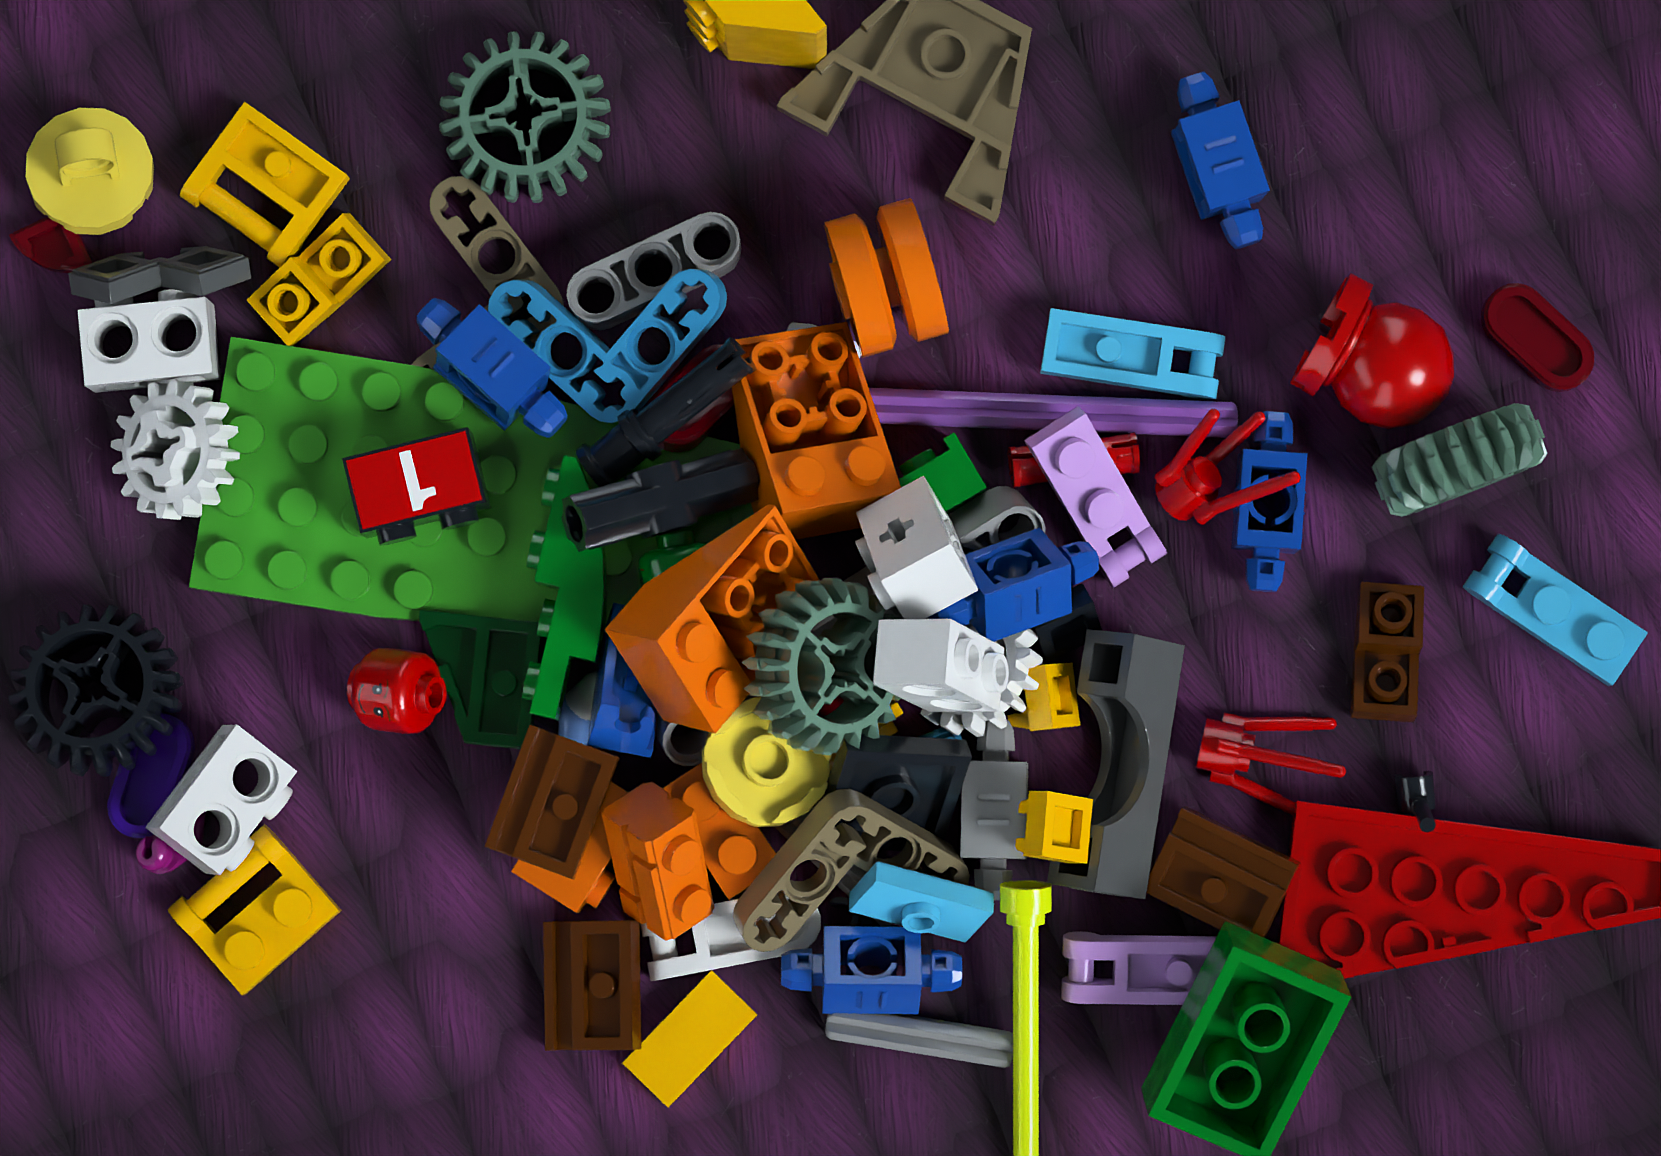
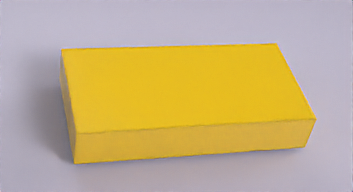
(690, 1038)

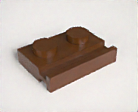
(551, 802)
(1220, 874)
(592, 985)

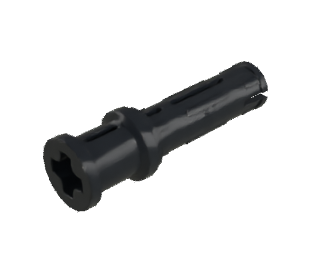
(643, 431)

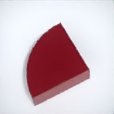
(52, 246)

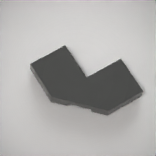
(129, 274)

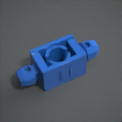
(1220, 160)
(491, 367)
(1264, 569)
(1021, 584)
(867, 993)

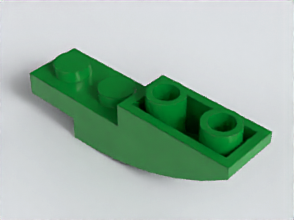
(578, 615)

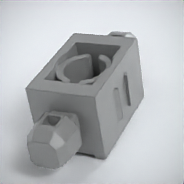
(991, 808)

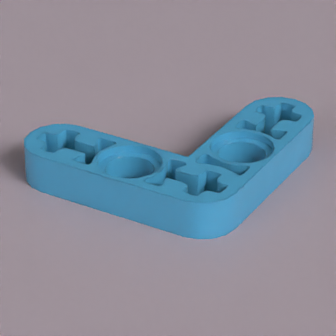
(623, 359)

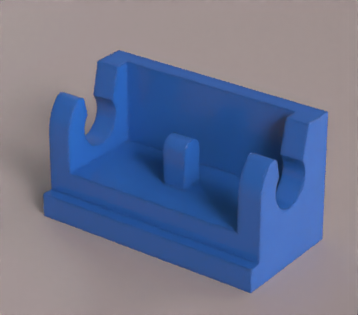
(621, 710)

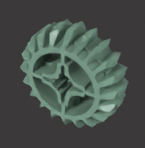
(554, 115)
(1459, 459)
(805, 671)

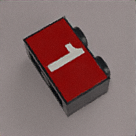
(417, 485)

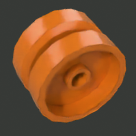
(883, 278)

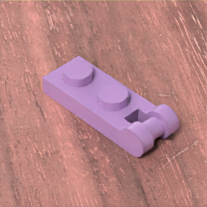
(1094, 494)
(1144, 968)

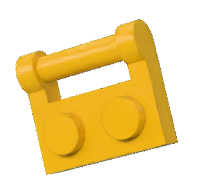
(277, 168)
(269, 926)

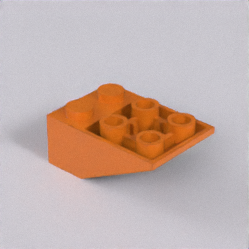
(812, 429)
(692, 621)

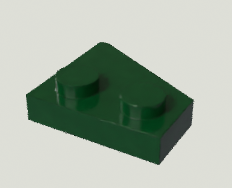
(485, 673)

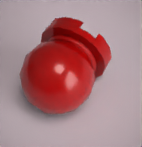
(1381, 359)

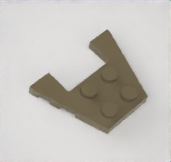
(944, 60)

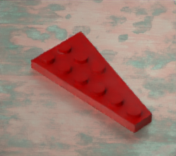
(1396, 897)

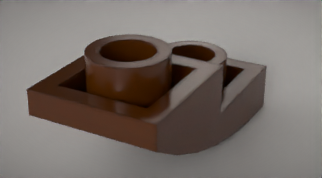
(1387, 652)

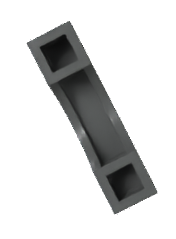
(1133, 694)

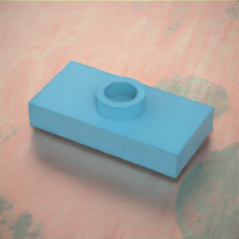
(921, 902)

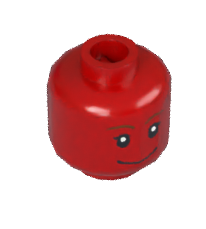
(396, 690)

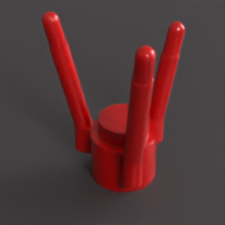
(1191, 485)
(1229, 749)

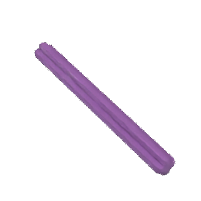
(1039, 411)

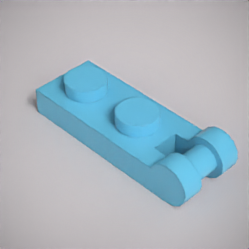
(1130, 353)
(1556, 611)

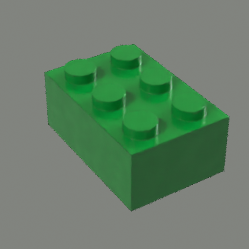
(1245, 1042)

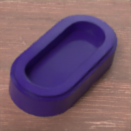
(143, 790)

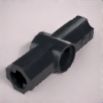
(660, 499)

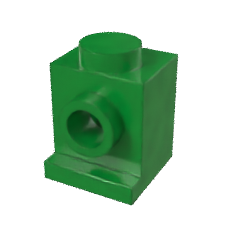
(949, 475)

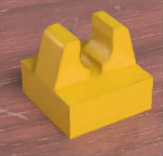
(1053, 703)
(1056, 827)

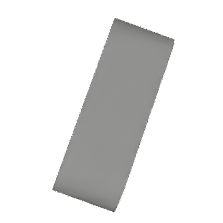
(621, 268)

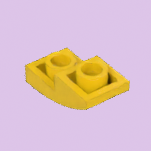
(318, 279)

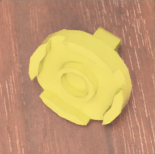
(89, 170)
(758, 774)

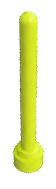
(1025, 909)

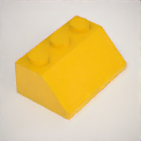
(760, 30)

